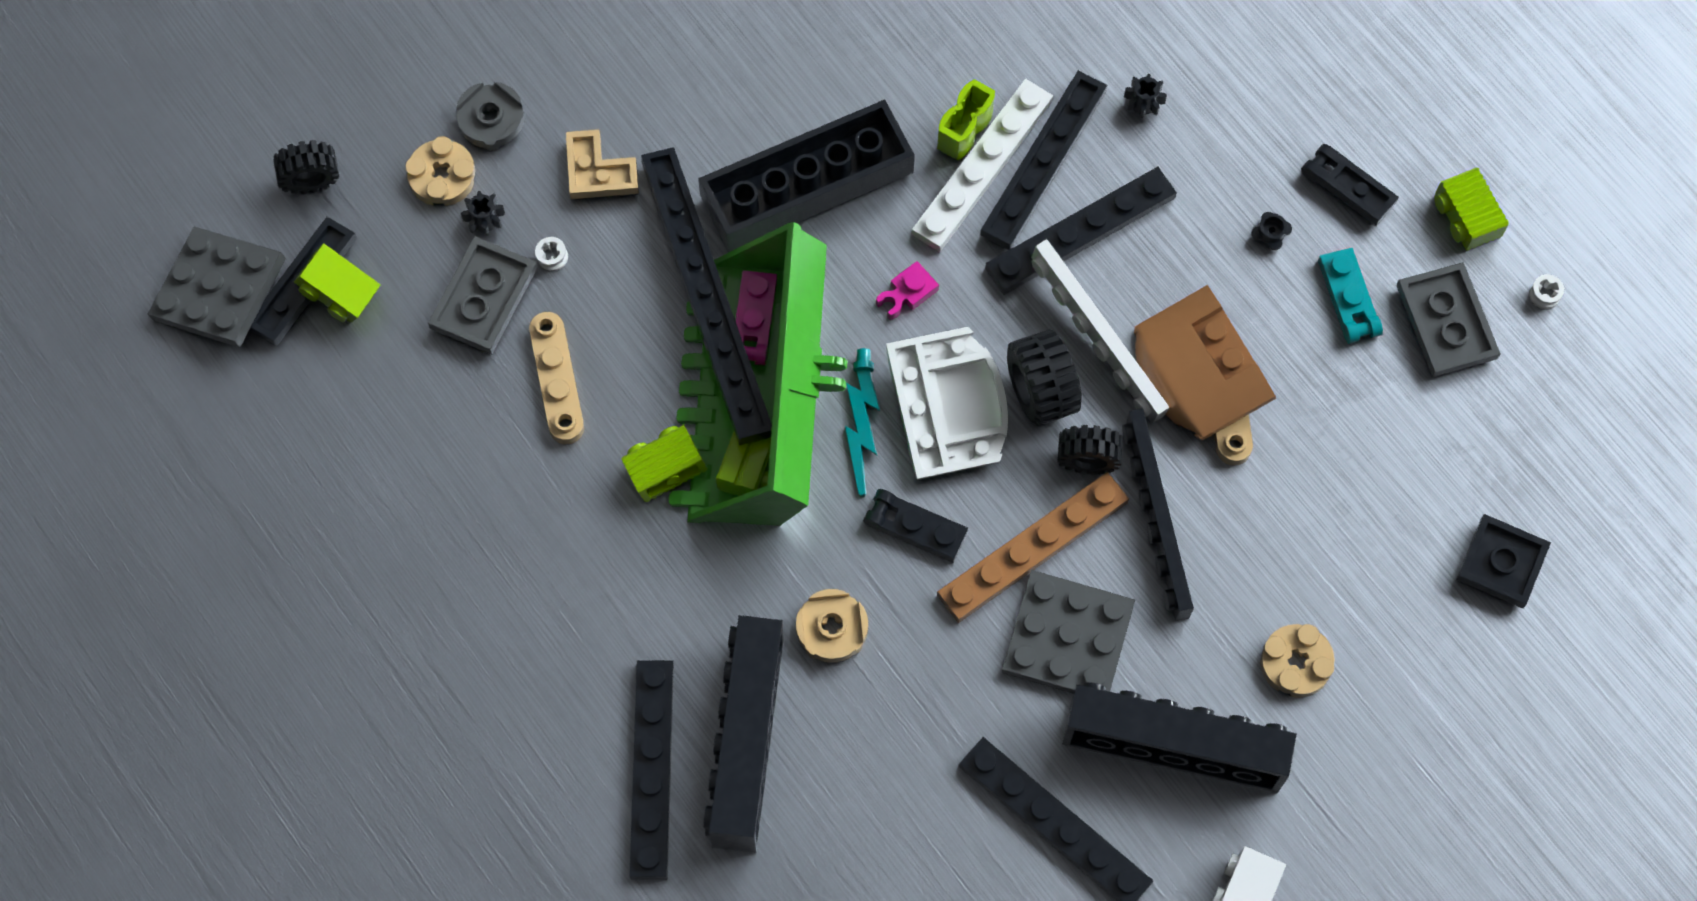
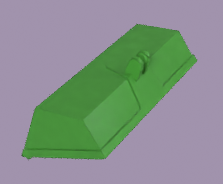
(786, 383)

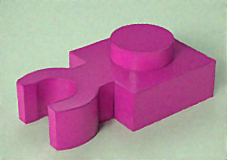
(910, 288)

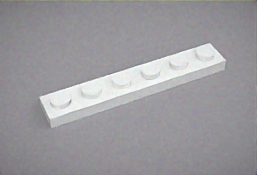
(982, 165)
(1105, 341)

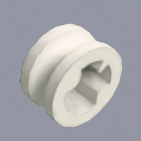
(549, 243)
(1548, 282)

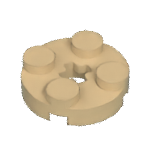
(436, 154)
(845, 610)
(1288, 678)

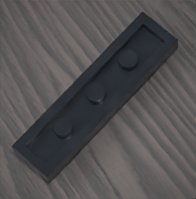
(284, 301)

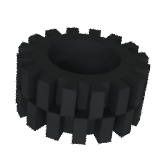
(306, 167)
(1090, 449)

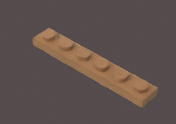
(1032, 547)

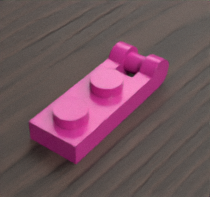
(756, 312)

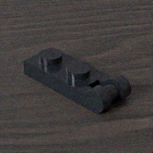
(1350, 184)
(916, 526)

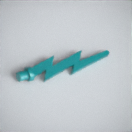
(858, 398)

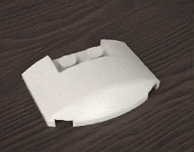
(949, 402)

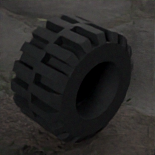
(1044, 377)

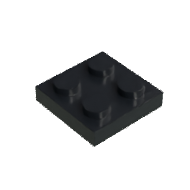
(1503, 561)

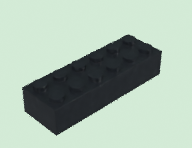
(806, 175)
(746, 734)
(1179, 737)

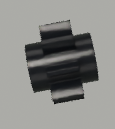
(1145, 95)
(481, 205)

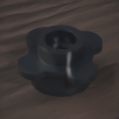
(1272, 221)

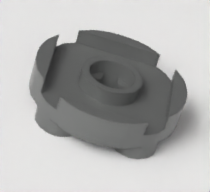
(495, 132)

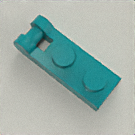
(1349, 295)

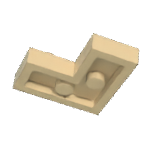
(591, 175)

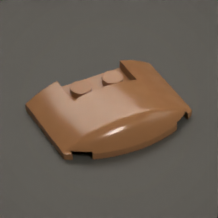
(1200, 365)

